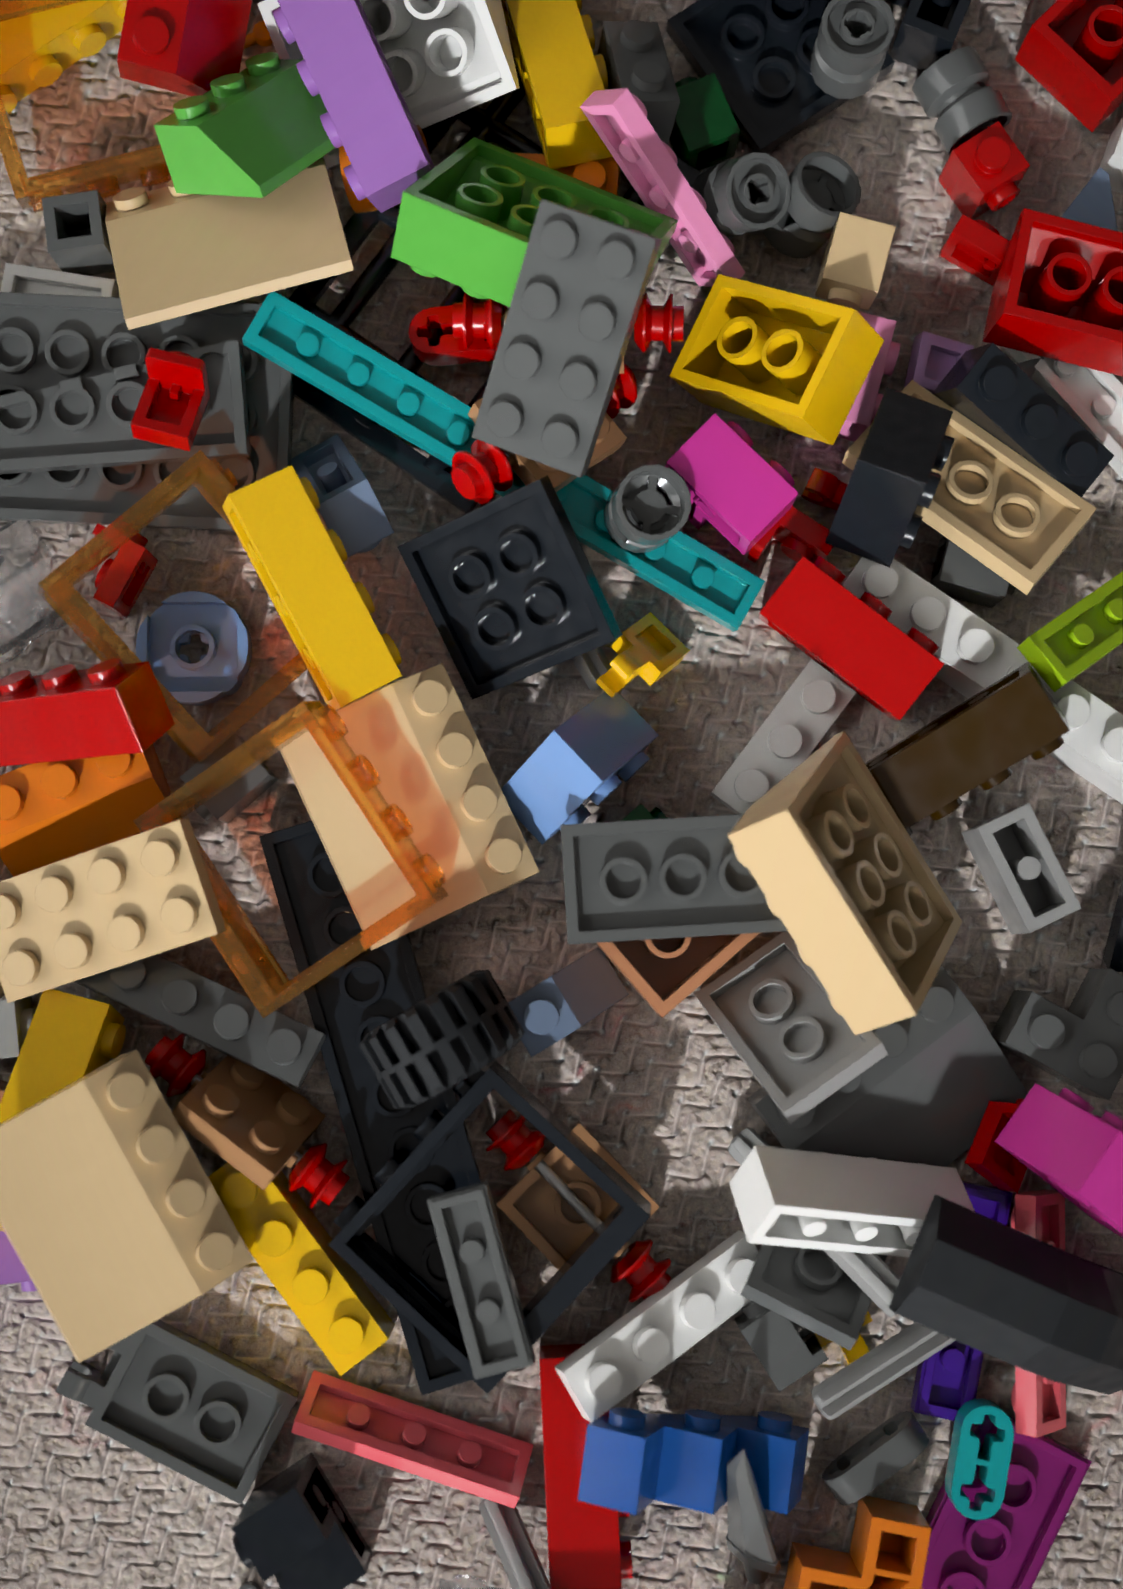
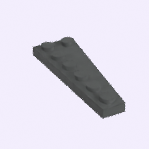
(90, 419)

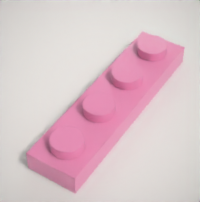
(654, 174)

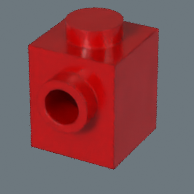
(984, 172)

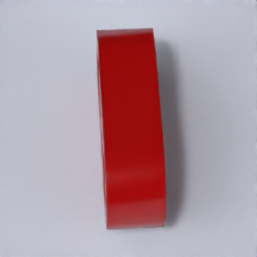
(451, 349)

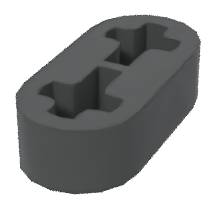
(875, 1458)

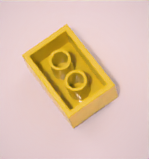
(777, 357)

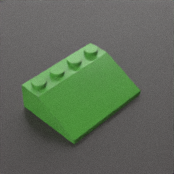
(478, 212)

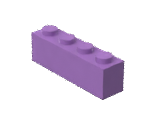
(360, 95)

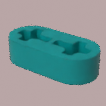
(993, 1459)

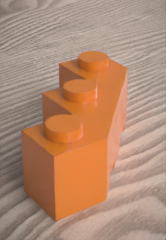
(884, 1552)

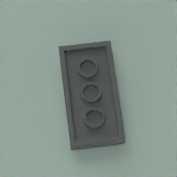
(565, 337)
(659, 881)

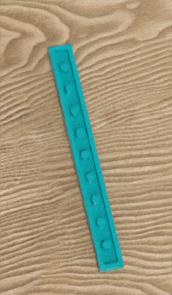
(443, 428)

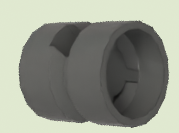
(851, 46)
(959, 98)
(819, 191)
(745, 193)
(647, 508)

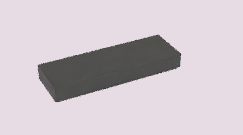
(481, 1280)

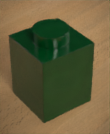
(704, 123)

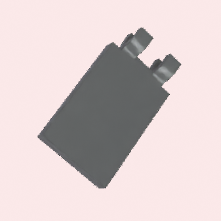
(184, 1406)

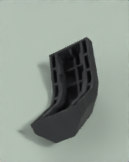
(1015, 1298)

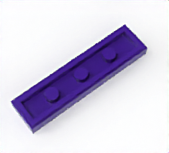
(954, 1372)

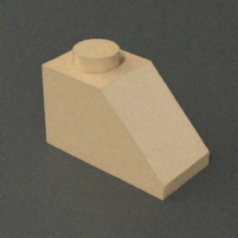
(854, 261)

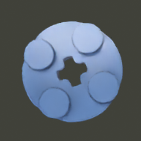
(219, 626)

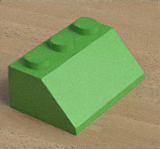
(245, 131)

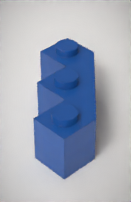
(685, 1458)

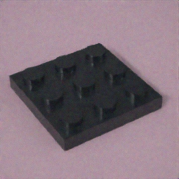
(760, 62)
(510, 589)

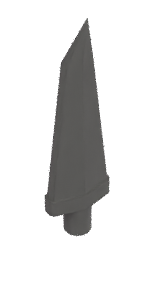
(748, 1527)

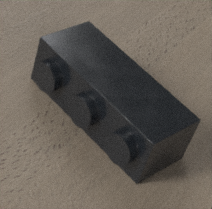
(1023, 416)

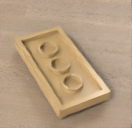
(996, 502)
(104, 910)

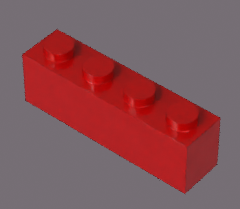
(80, 712)
(580, 1535)

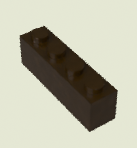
(969, 747)

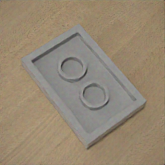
(787, 1028)

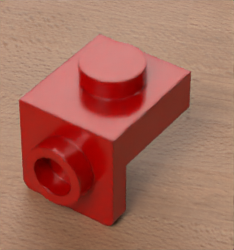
(171, 399)
(989, 1157)

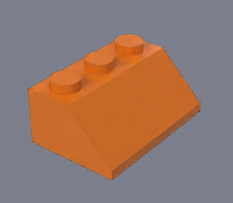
(75, 806)

